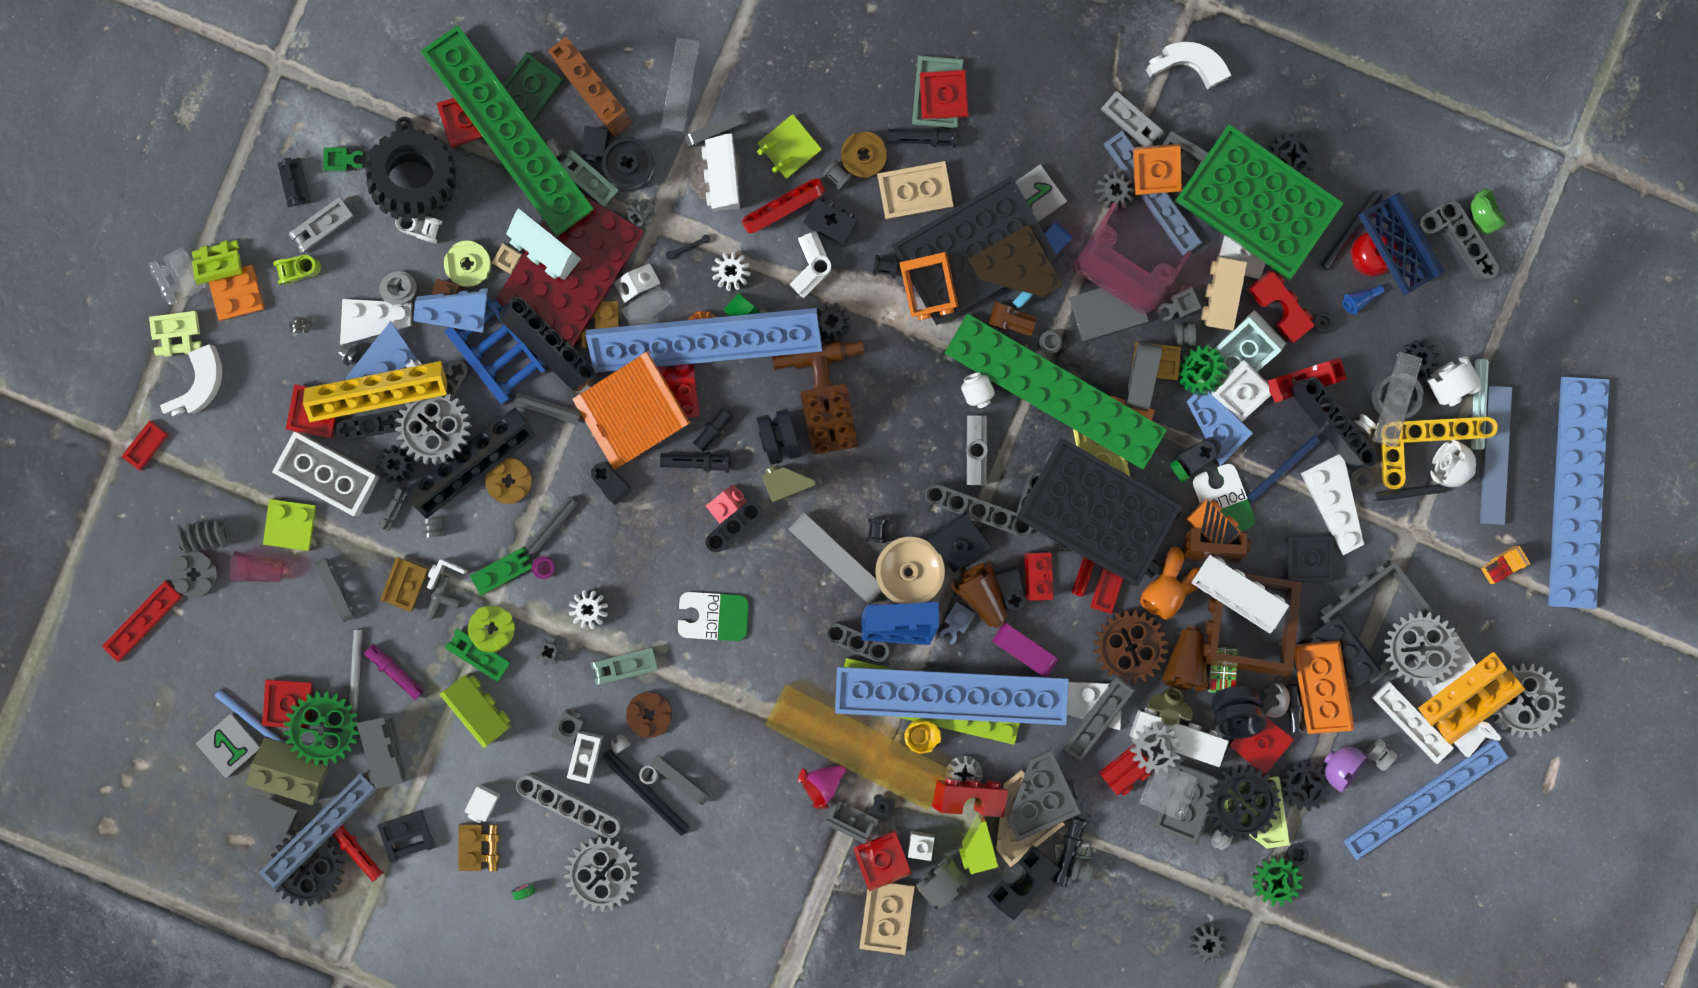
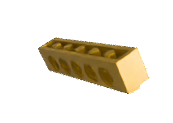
(375, 391)

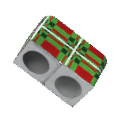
(1219, 676)

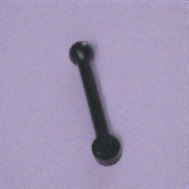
(671, 254)

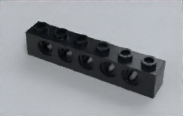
(474, 462)

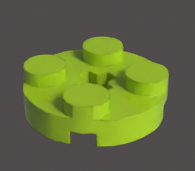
(500, 619)

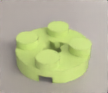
(476, 254)

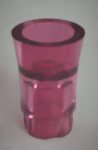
(255, 568)

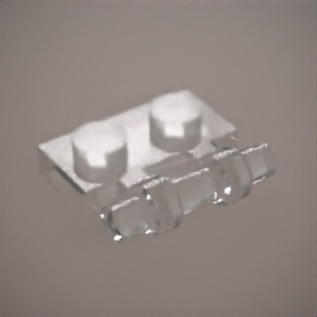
(181, 269)

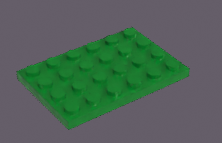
(1259, 202)

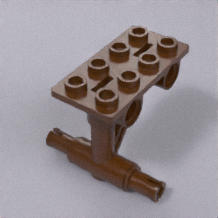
(826, 405)

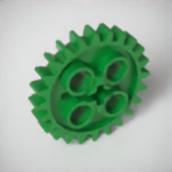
(318, 749)

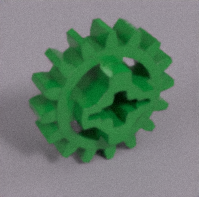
(1202, 370)
(1281, 872)

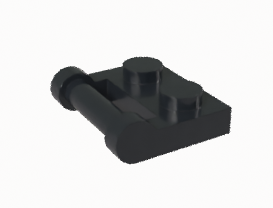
(402, 829)

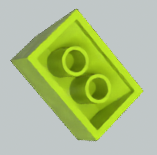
(476, 709)
(977, 847)

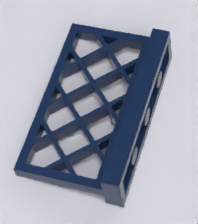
(1410, 241)

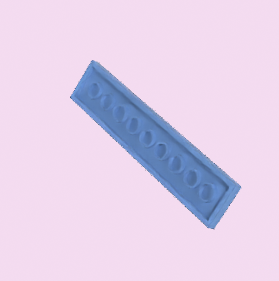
(707, 339)
(1578, 492)
(951, 695)

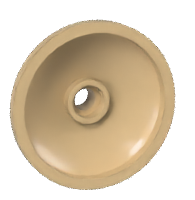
(926, 568)

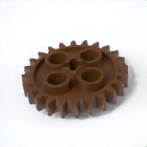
(1149, 638)

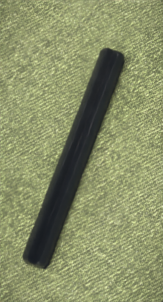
(645, 792)

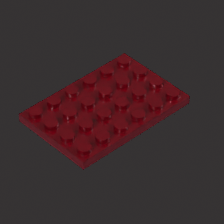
(569, 305)

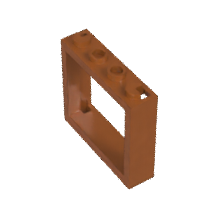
(590, 86)

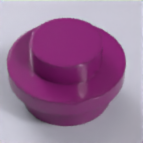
(543, 567)

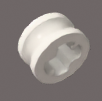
(1365, 424)

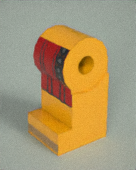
(1505, 564)

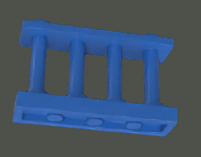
(487, 372)

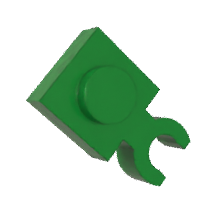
(338, 159)

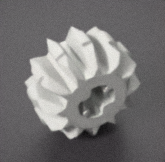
(731, 263)
(588, 617)

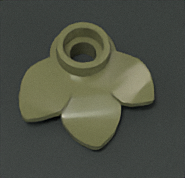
(1171, 706)

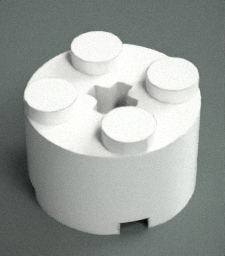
(1454, 381)

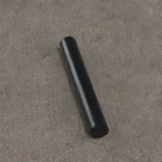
(1410, 492)

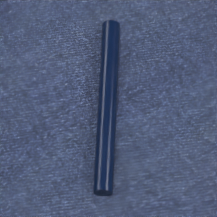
(1283, 469)

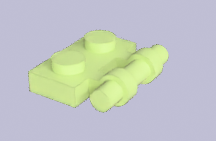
(172, 326)

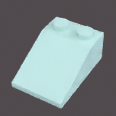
(1250, 341)

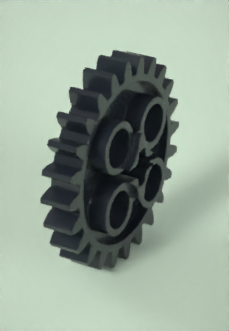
(1230, 818)
(322, 881)

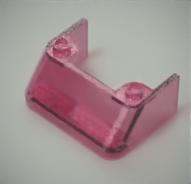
(1120, 275)

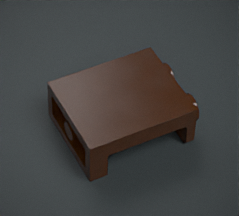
(1230, 553)

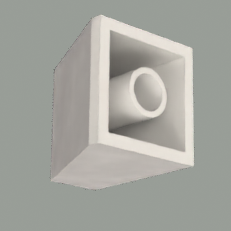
(1464, 664)

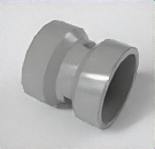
(1381, 754)

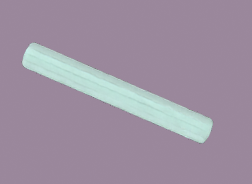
(1480, 401)

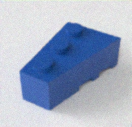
(901, 623)

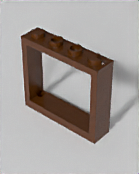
(1286, 663)

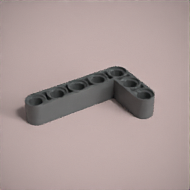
(990, 509)

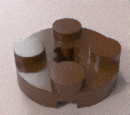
(636, 710)

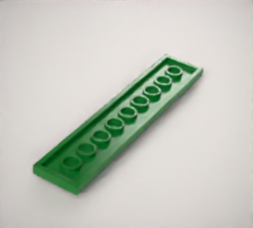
(507, 130)
(1055, 391)

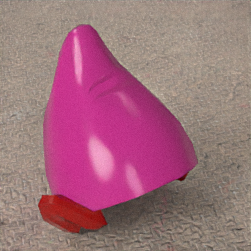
(821, 784)

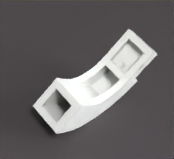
(1197, 56)
(205, 386)

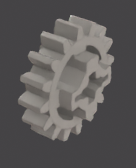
(1151, 762)

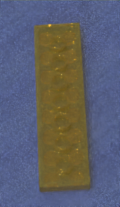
(856, 746)

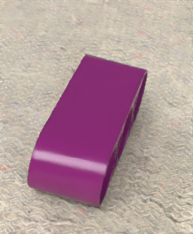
(1025, 650)

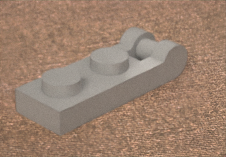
(1131, 120)
(321, 224)

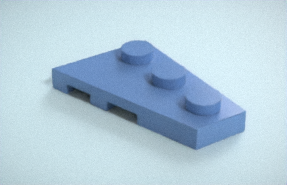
(456, 311)
(385, 354)
(1219, 423)

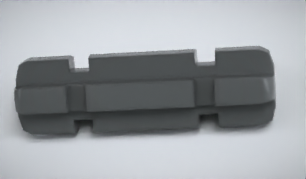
(392, 509)

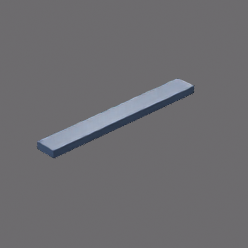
(1425, 799)

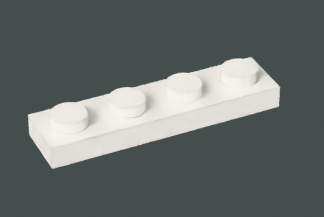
(1412, 722)

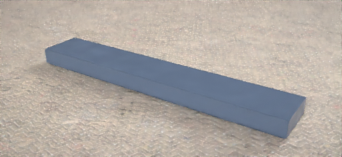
(1158, 203)
(1496, 457)
(318, 831)

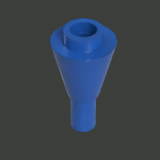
(1356, 301)

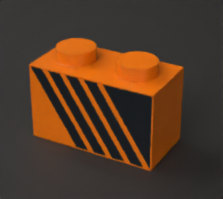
(1213, 523)

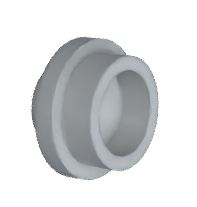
(1220, 840)

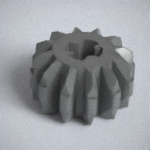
(1107, 192)
(1200, 940)

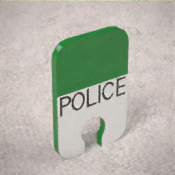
(1229, 496)
(719, 616)

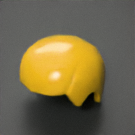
(922, 737)

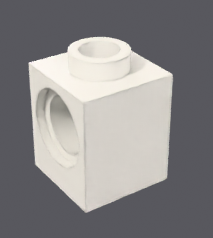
(482, 803)
(921, 845)

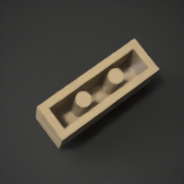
(1224, 293)

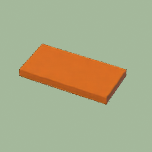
(1323, 687)

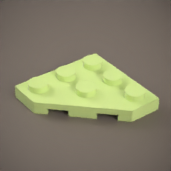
(1278, 834)

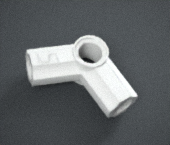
(814, 252)

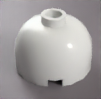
(1454, 464)

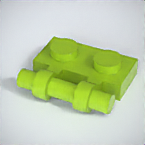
(219, 266)

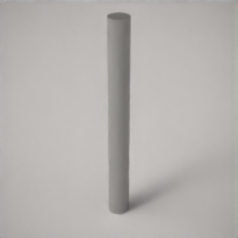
(355, 671)

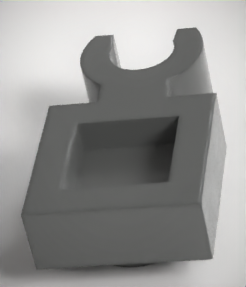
(1182, 303)

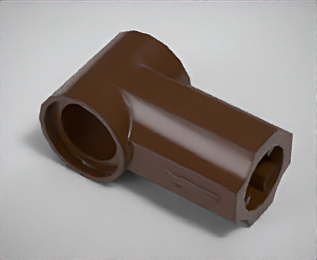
(1006, 318)

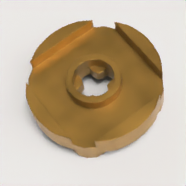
(850, 155)
(517, 491)

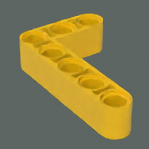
(1426, 428)

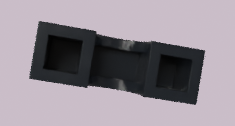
(1014, 897)

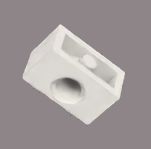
(584, 757)

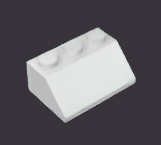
(721, 173)

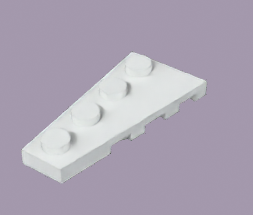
(1334, 498)
(1083, 697)

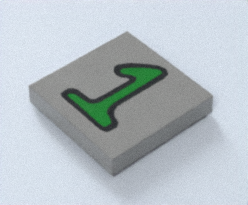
(1040, 193)
(228, 745)

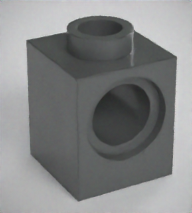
(561, 734)

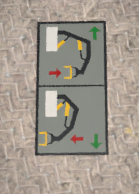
(1083, 852)

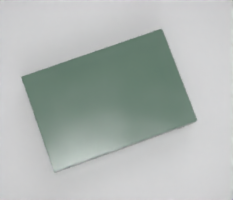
(933, 64)

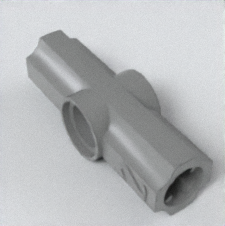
(976, 465)

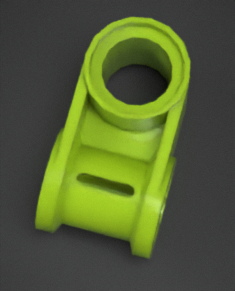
(292, 269)

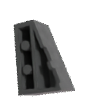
(382, 751)

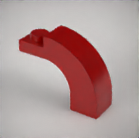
(1327, 373)

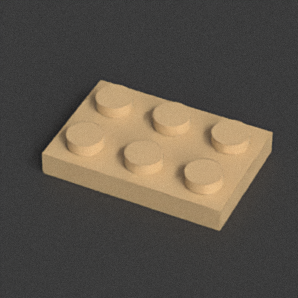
(915, 190)
(887, 918)

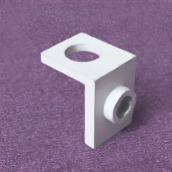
(637, 281)
(437, 570)
(1470, 741)

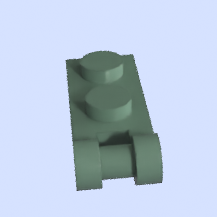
(589, 179)
(625, 666)

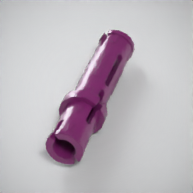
(393, 671)

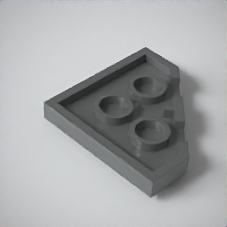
(1041, 798)

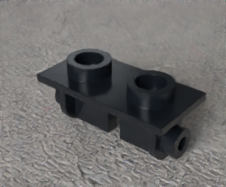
(293, 182)

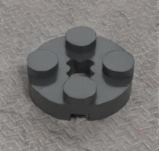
(204, 583)

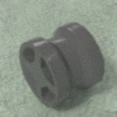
(1185, 334)
(432, 527)
(1082, 870)

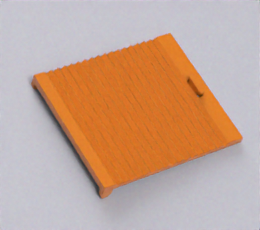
(631, 410)

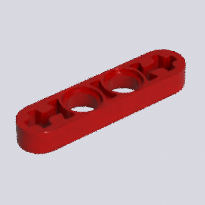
(783, 205)

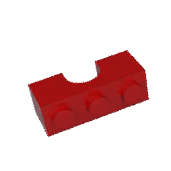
(1295, 320)
(952, 795)

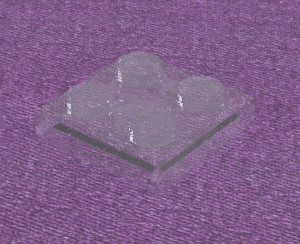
(1169, 792)

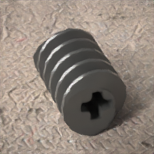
(203, 537)

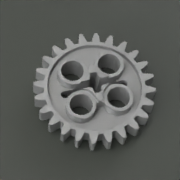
(419, 442)
(1420, 627)
(1542, 688)
(616, 887)

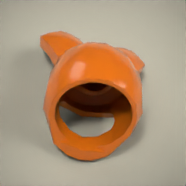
(1165, 593)

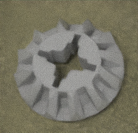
(393, 281)
(972, 766)

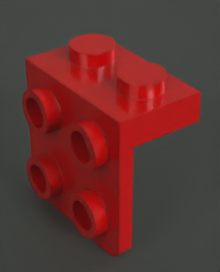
(683, 387)

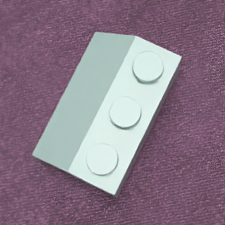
(541, 246)

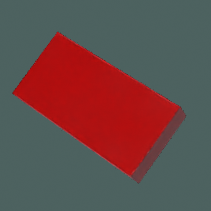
(145, 445)
(1106, 592)

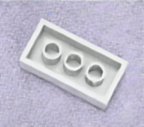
(326, 474)

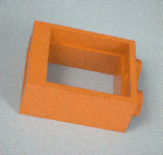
(922, 262)

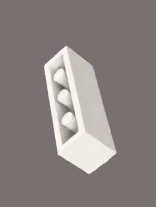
(1240, 593)
(1194, 742)

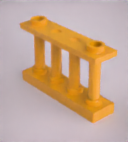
(1480, 706)

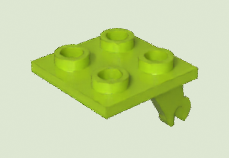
(788, 147)

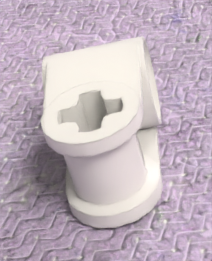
(423, 230)

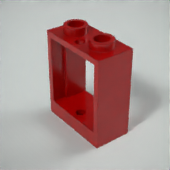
(1036, 584)

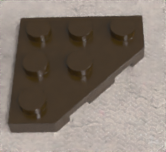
(1017, 264)

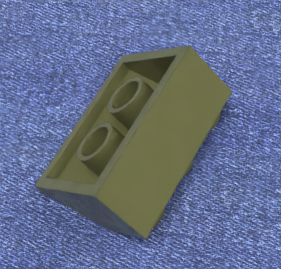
(784, 482)
(282, 773)

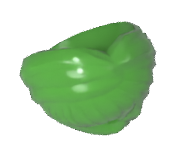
(1486, 214)

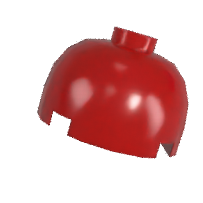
(1367, 257)

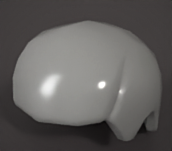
(1276, 700)

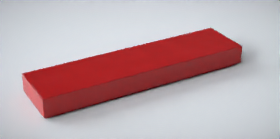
(142, 621)

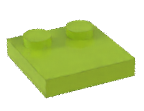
(289, 525)

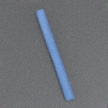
(247, 716)

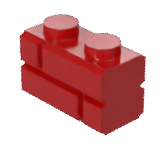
(1123, 772)

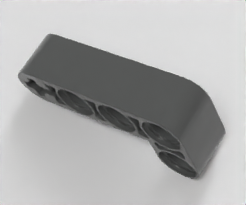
(1462, 244)

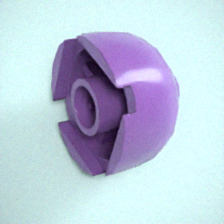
(1344, 766)

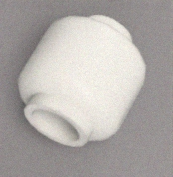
(977, 390)

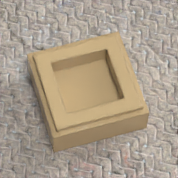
(507, 258)

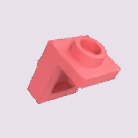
(726, 503)

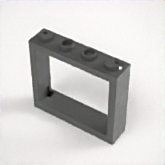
(1365, 583)

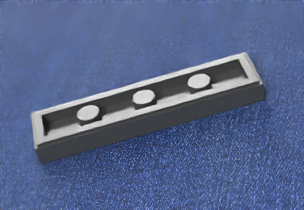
(1098, 718)

